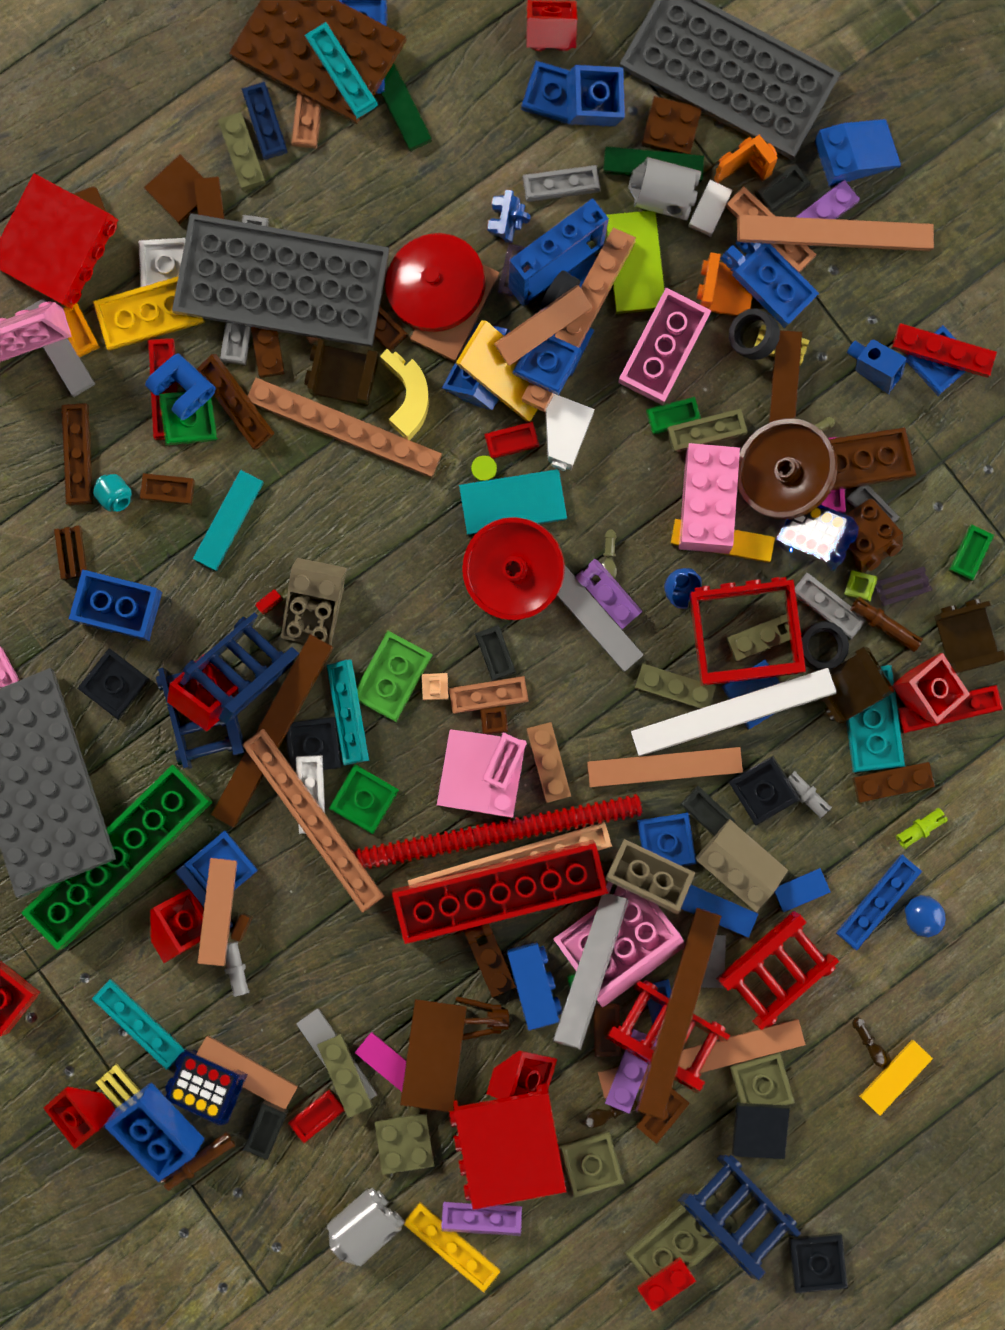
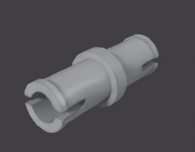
(808, 795)
(236, 970)

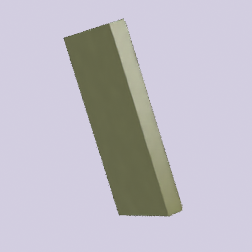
(677, 1237)

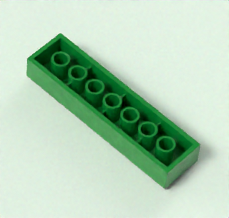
(137, 841)

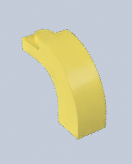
(413, 412)

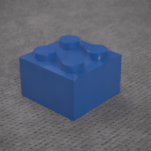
(595, 95)

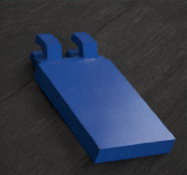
(770, 279)

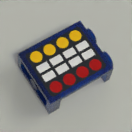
(820, 534)
(204, 1087)

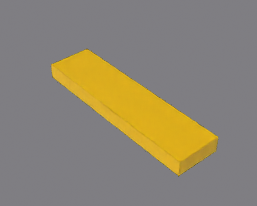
(745, 544)
(452, 1247)

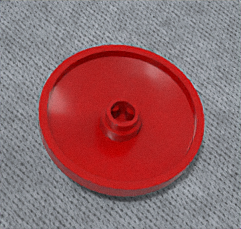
(435, 282)
(513, 568)

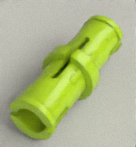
(921, 828)

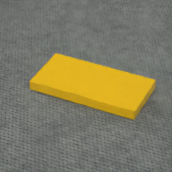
(141, 314)
(488, 368)

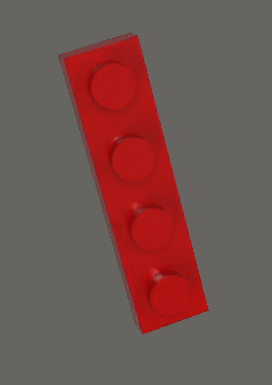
(944, 350)

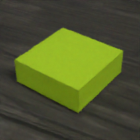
(860, 585)

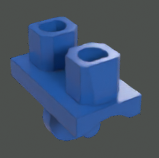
(511, 216)

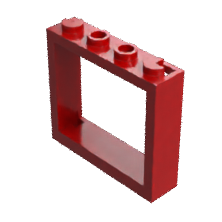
(752, 587)

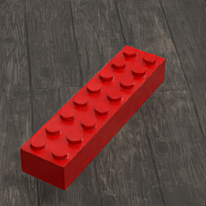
(499, 891)

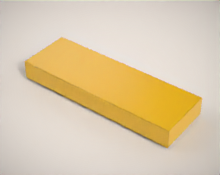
(896, 1077)

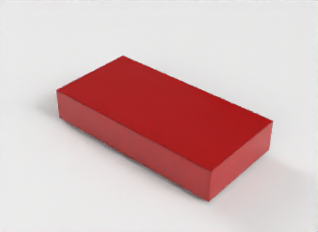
(511, 440)
(316, 1116)

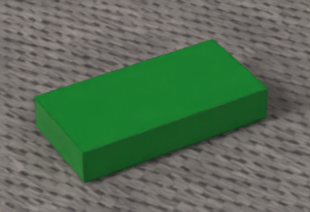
(672, 414)
(971, 552)

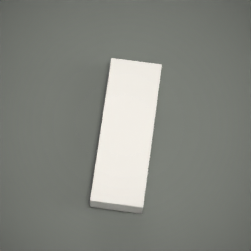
(311, 774)

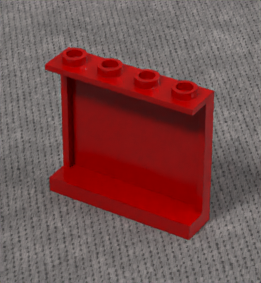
(54, 240)
(508, 1149)

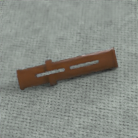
(880, 620)
(200, 1160)

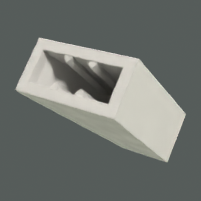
(565, 430)

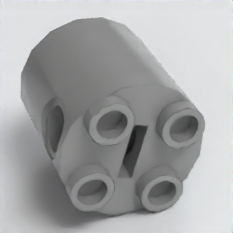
(664, 188)
(363, 1228)

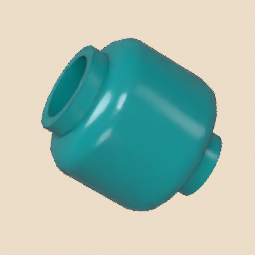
(112, 492)

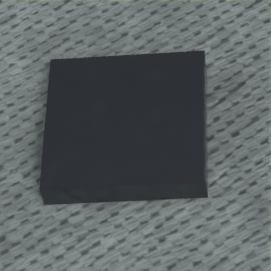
(113, 683)
(314, 739)
(764, 790)
(760, 1130)
(818, 1263)

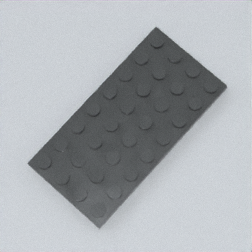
(730, 71)
(281, 280)
(46, 796)

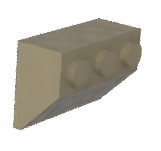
(742, 865)
(650, 876)

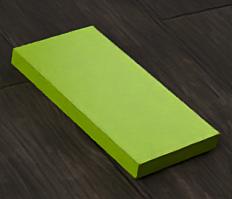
(641, 277)

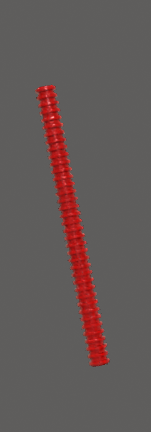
(499, 832)

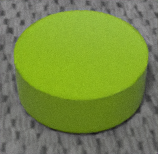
(484, 468)

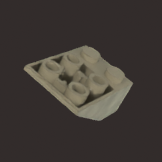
(313, 600)

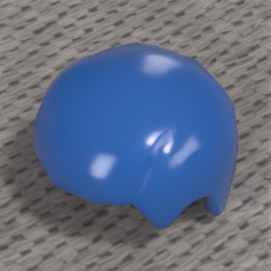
(680, 585)
(925, 916)

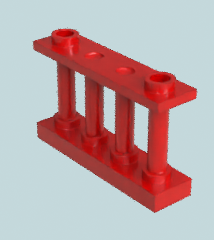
(753, 961)
(644, 1049)

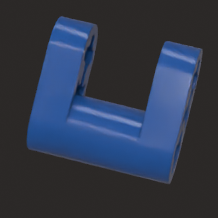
(180, 370)

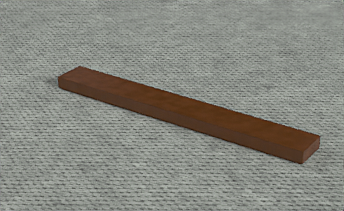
(276, 724)
(678, 1014)

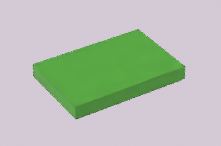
(392, 676)

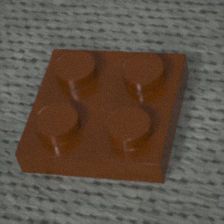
(671, 126)

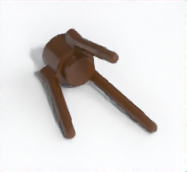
(496, 1020)

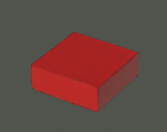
(269, 602)

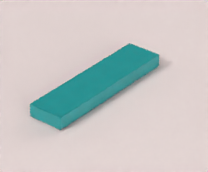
(341, 70)
(228, 520)
(347, 712)
(138, 1024)

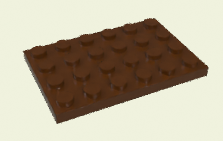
(277, 48)

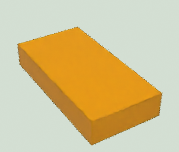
(82, 336)

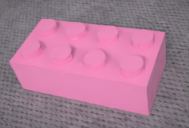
(664, 346)
(709, 498)

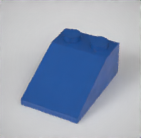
(856, 150)

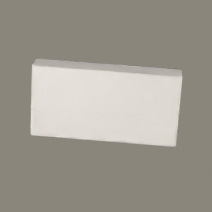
(710, 208)

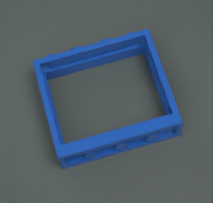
(557, 250)

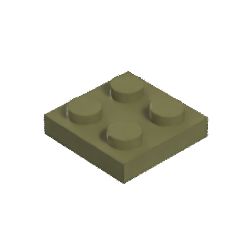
(404, 1143)

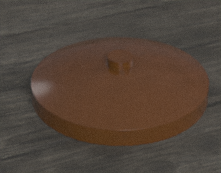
(786, 469)

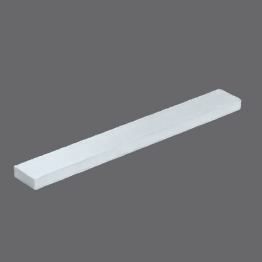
(733, 712)

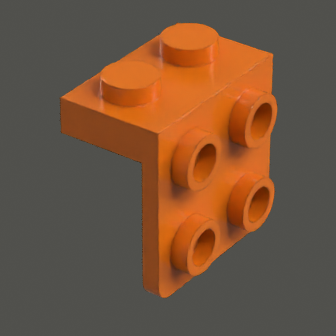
(756, 152)
(721, 290)

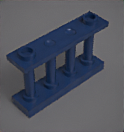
(247, 690)
(183, 755)
(714, 1223)

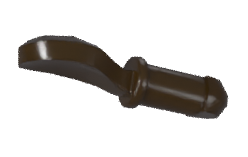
(876, 1052)
(599, 1117)

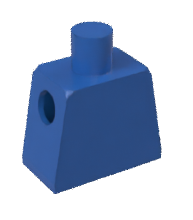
(878, 364)

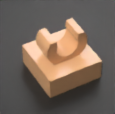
(435, 686)

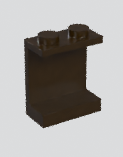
(341, 374)
(968, 636)
(858, 686)

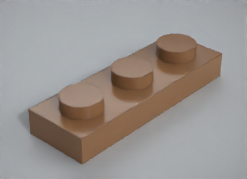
(548, 762)

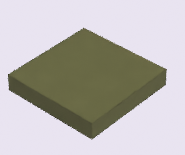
(762, 1081)
(591, 1164)

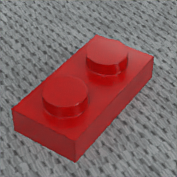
(666, 1284)

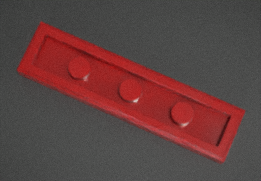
(159, 352)
(977, 703)

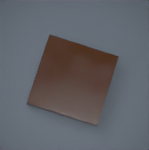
(175, 189)

